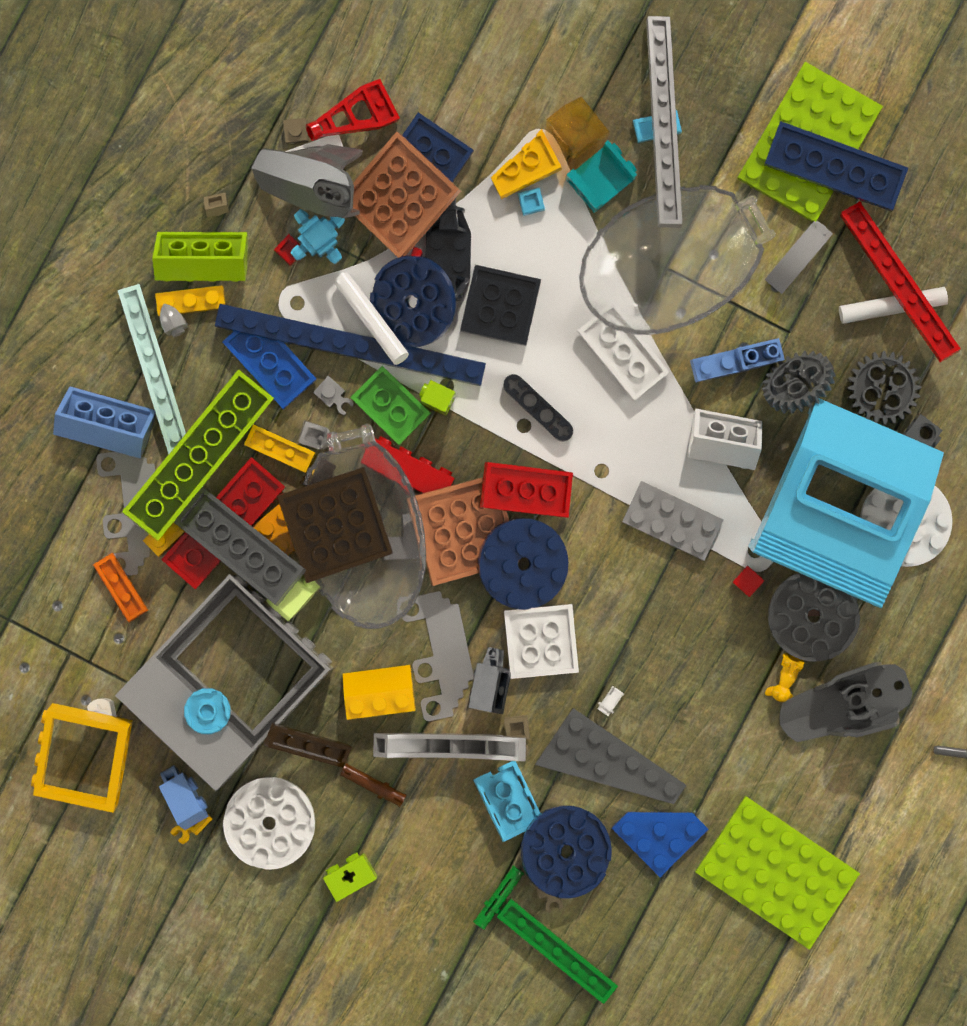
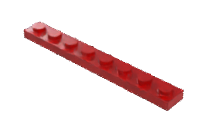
(900, 282)

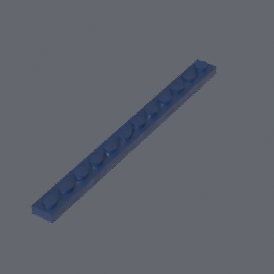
(346, 344)

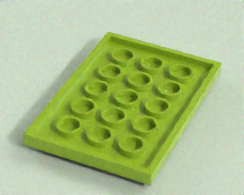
(821, 107)
(777, 872)

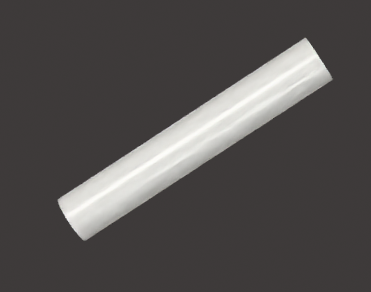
(886, 306)
(371, 318)

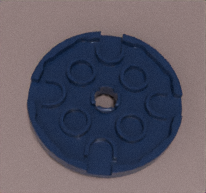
(428, 284)
(500, 559)
(543, 846)

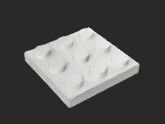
(541, 641)

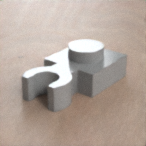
(332, 394)

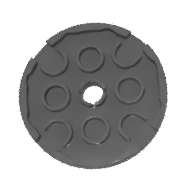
(810, 640)

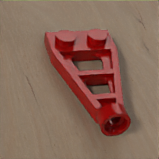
(378, 103)

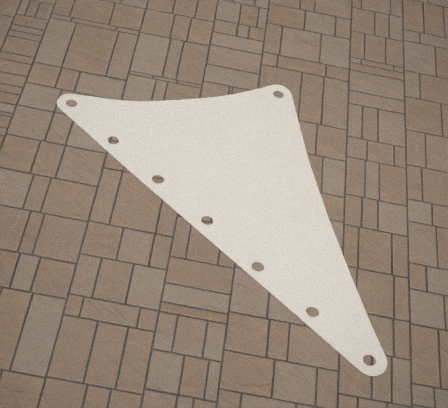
(633, 438)

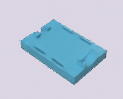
(507, 800)

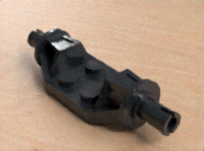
(451, 246)

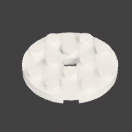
(932, 532)
(263, 846)

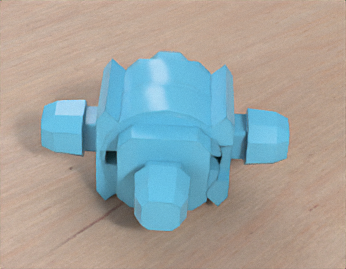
(317, 237)

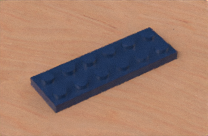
(836, 166)

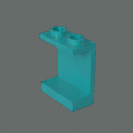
(602, 176)

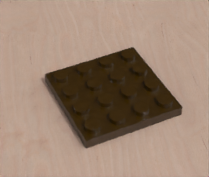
(334, 524)

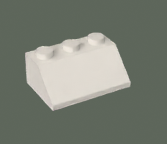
(725, 439)

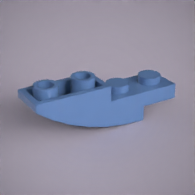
(737, 360)

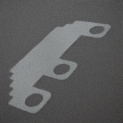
(134, 475)
(450, 652)

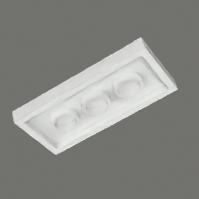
(625, 357)

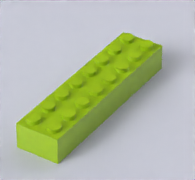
(197, 455)

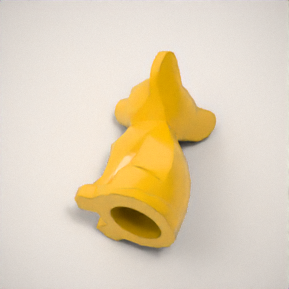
(788, 676)

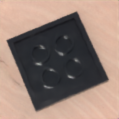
(500, 305)

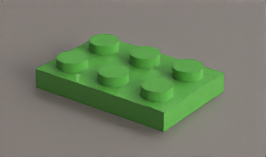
(390, 405)

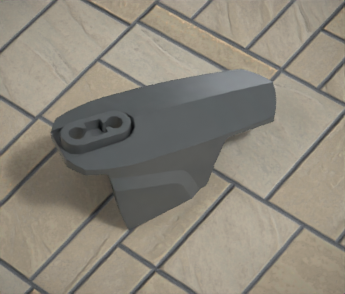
(307, 175)
(847, 704)

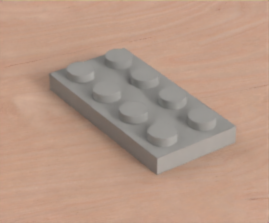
(672, 520)

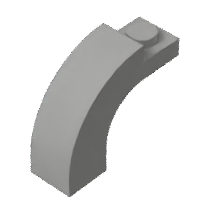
(798, 256)

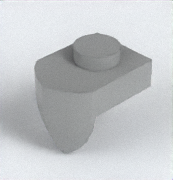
(172, 321)
(313, 435)

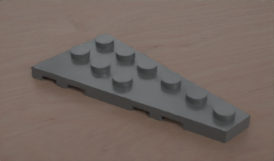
(596, 755)

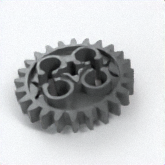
(795, 391)
(903, 394)

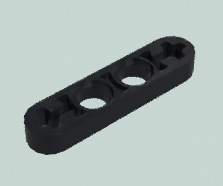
(540, 405)

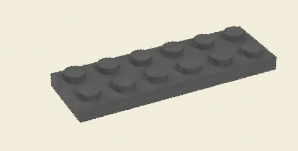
(240, 546)

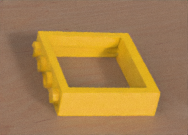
(88, 718)

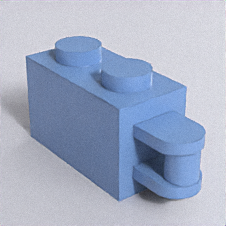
(182, 798)

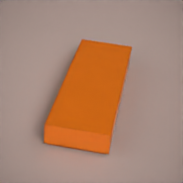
(120, 587)

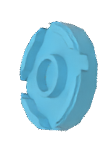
(207, 711)

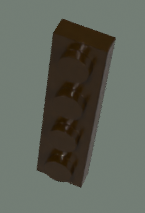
(307, 745)

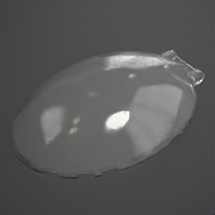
(668, 278)
(386, 587)

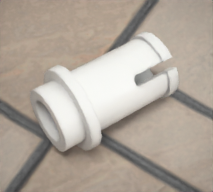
(610, 701)

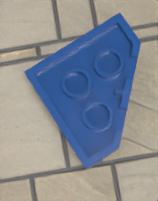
(659, 836)

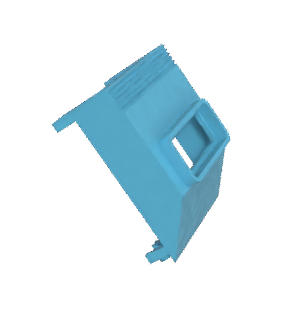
(830, 541)

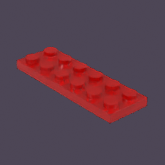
(249, 497)

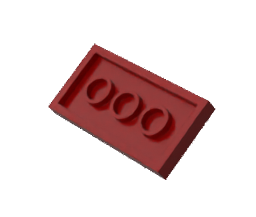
(526, 489)

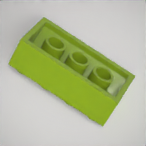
(200, 256)

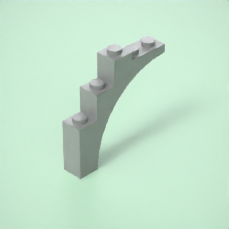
(449, 746)

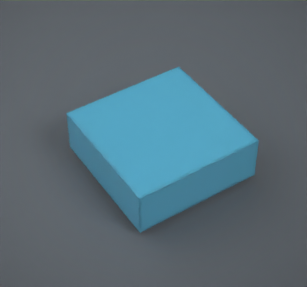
(531, 201)

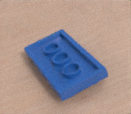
(271, 366)

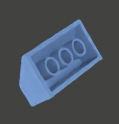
(104, 422)

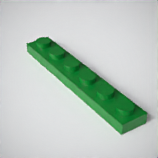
(557, 951)

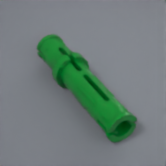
(514, 876)

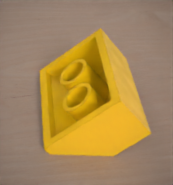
(378, 692)

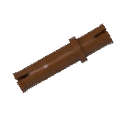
(375, 786)

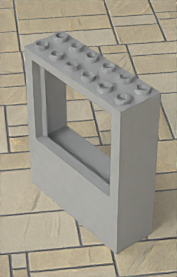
(165, 684)

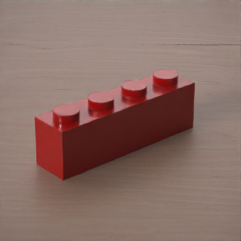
(419, 472)

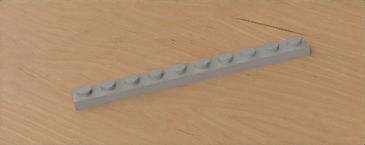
(664, 122)

